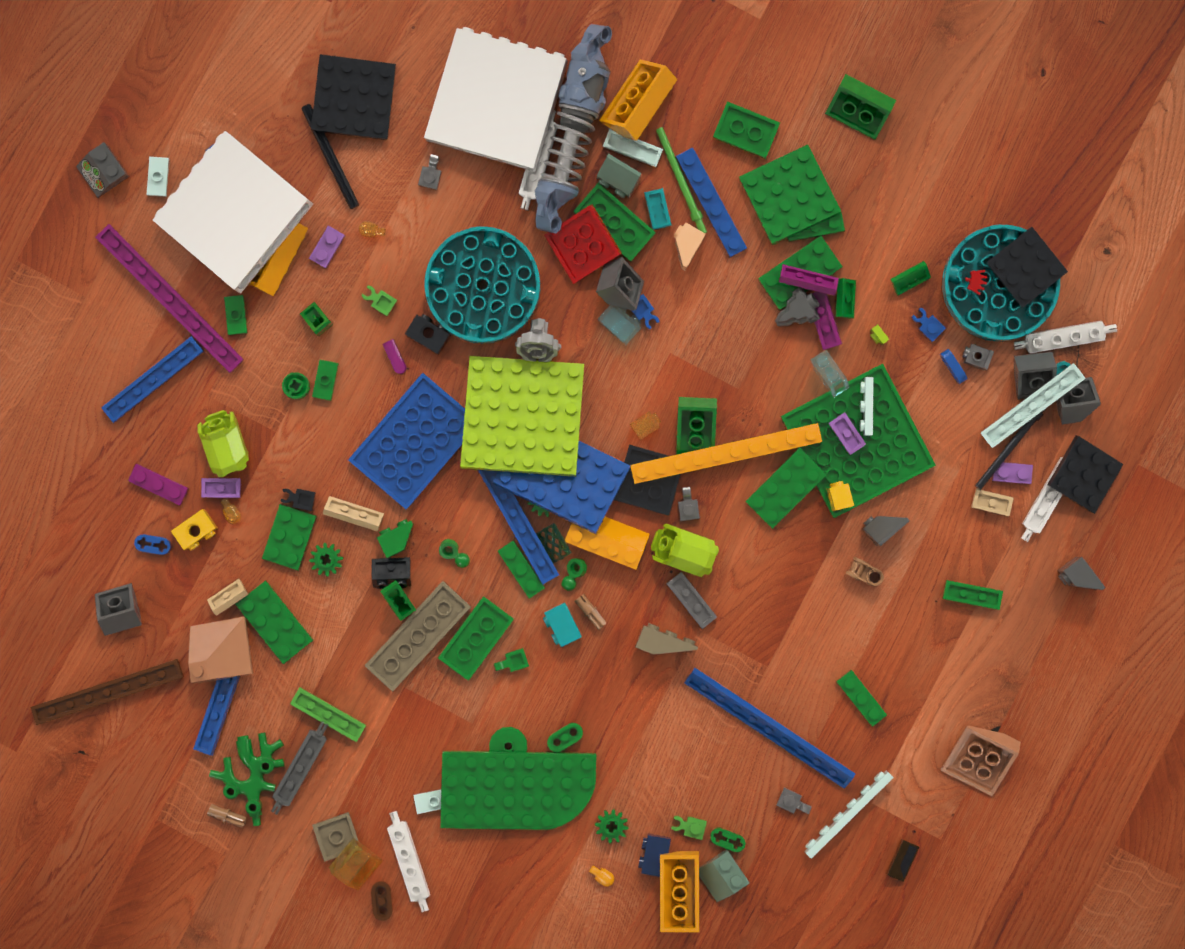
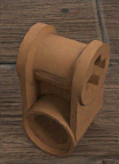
(864, 572)

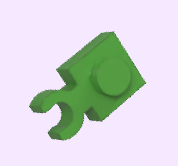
(382, 302)
(692, 827)

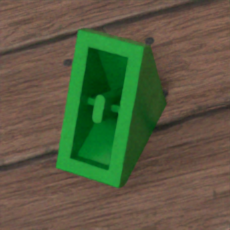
(316, 319)

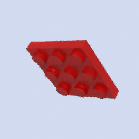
(583, 244)

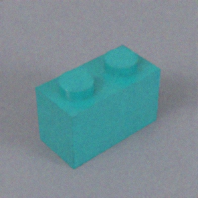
(562, 624)

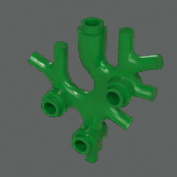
(255, 783)

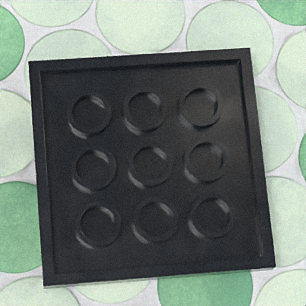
(353, 97)

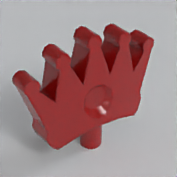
(975, 281)

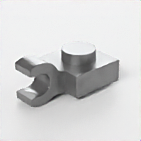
(429, 175)
(688, 508)
(790, 801)

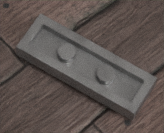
(691, 600)

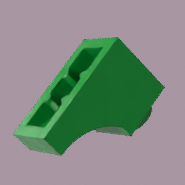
(398, 600)

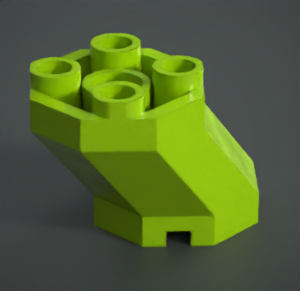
(223, 443)
(684, 550)

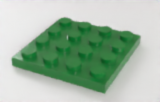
(790, 194)

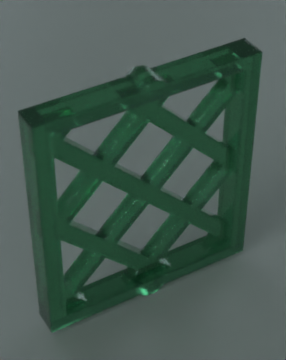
(561, 543)

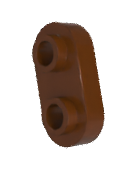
(381, 900)

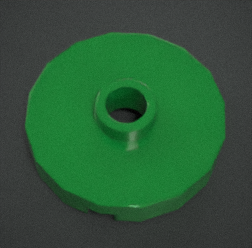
(510, 735)

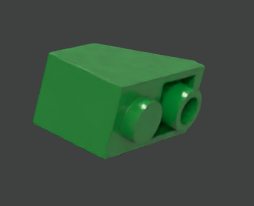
(395, 540)

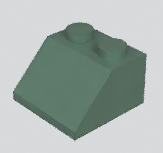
(618, 176)
(722, 876)

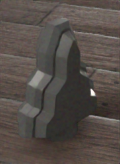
(799, 309)

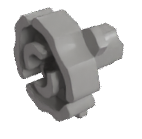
(537, 343)

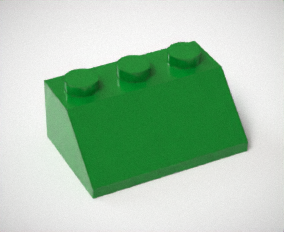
(860, 106)

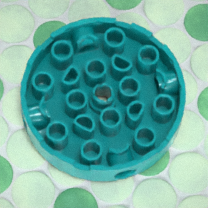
(994, 312)
(487, 313)

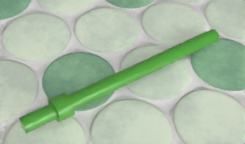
(695, 215)

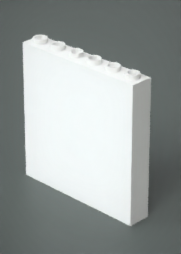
(496, 98)
(232, 211)

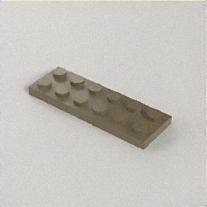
(417, 636)

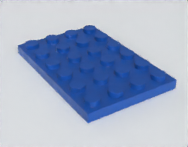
(412, 441)
(577, 499)

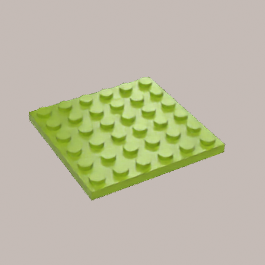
(522, 416)

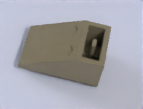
(657, 642)

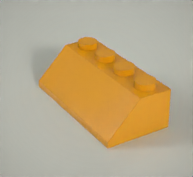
(638, 99)
(276, 267)
(612, 541)
(679, 891)

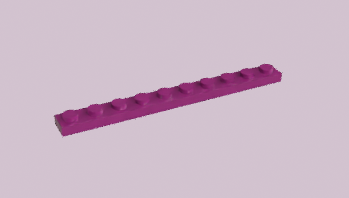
(169, 298)

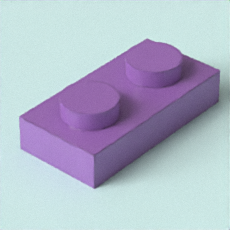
(327, 247)
(847, 433)
(1013, 473)
(220, 487)

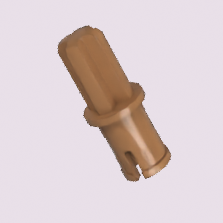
(590, 611)
(226, 816)

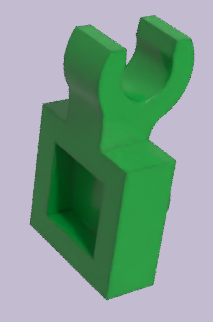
(514, 660)

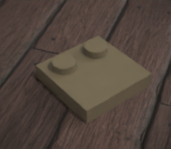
(334, 835)

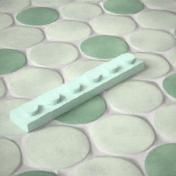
(1033, 405)
(842, 819)

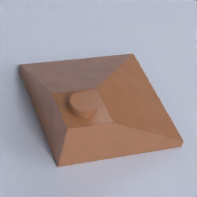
(219, 650)
(982, 758)

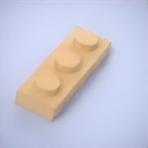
(353, 513)

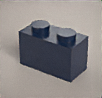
(654, 847)

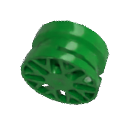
(296, 385)

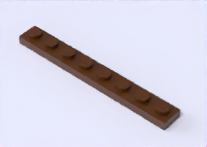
(107, 692)

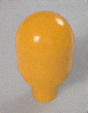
(602, 876)

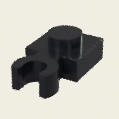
(302, 499)

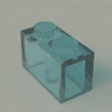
(620, 323)
(829, 373)

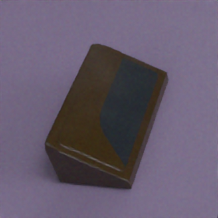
(902, 860)

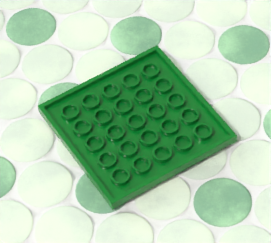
(890, 454)

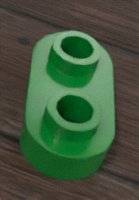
(565, 737)

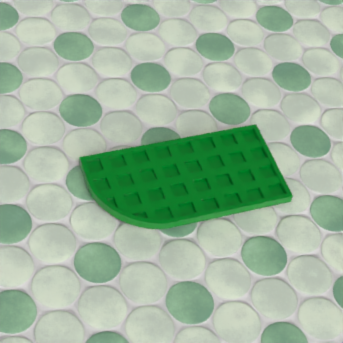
(514, 789)

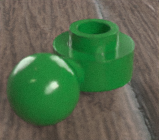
(461, 559)
(569, 582)

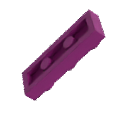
(808, 280)
(826, 325)
(158, 484)

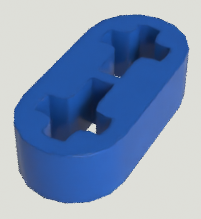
(953, 366)
(151, 549)

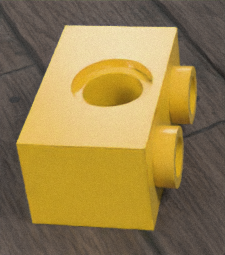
(840, 496)
(183, 531)

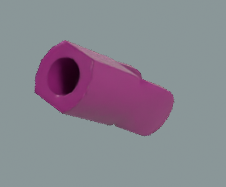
(395, 356)

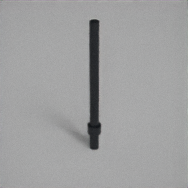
(1006, 451)

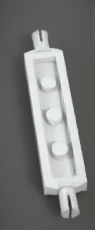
(530, 177)
(1065, 337)
(1041, 509)
(408, 861)

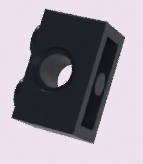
(417, 329)

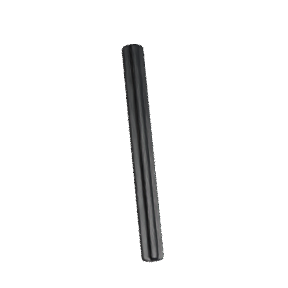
(332, 161)

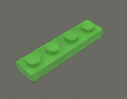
(328, 713)

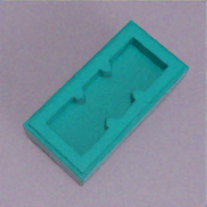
(657, 209)

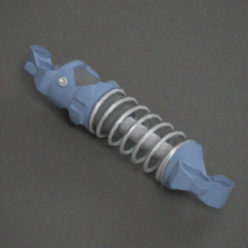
(580, 105)

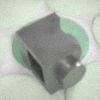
(983, 362)

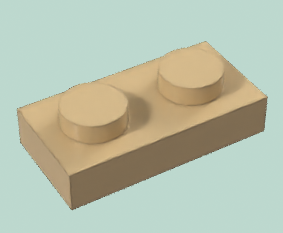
(992, 502)
(227, 597)

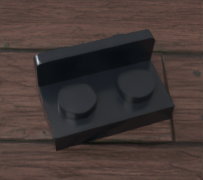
(391, 569)

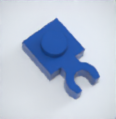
(643, 311)
(930, 326)

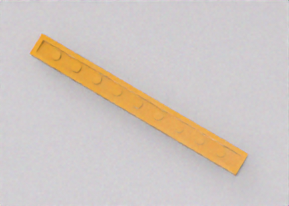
(726, 453)

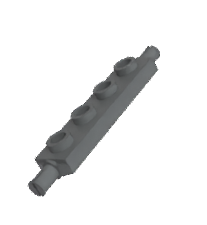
(299, 768)

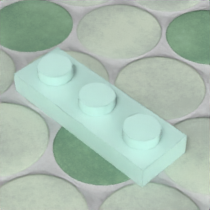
(866, 406)

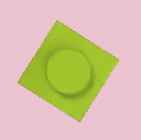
(878, 335)

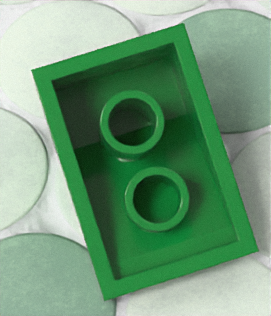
(696, 424)

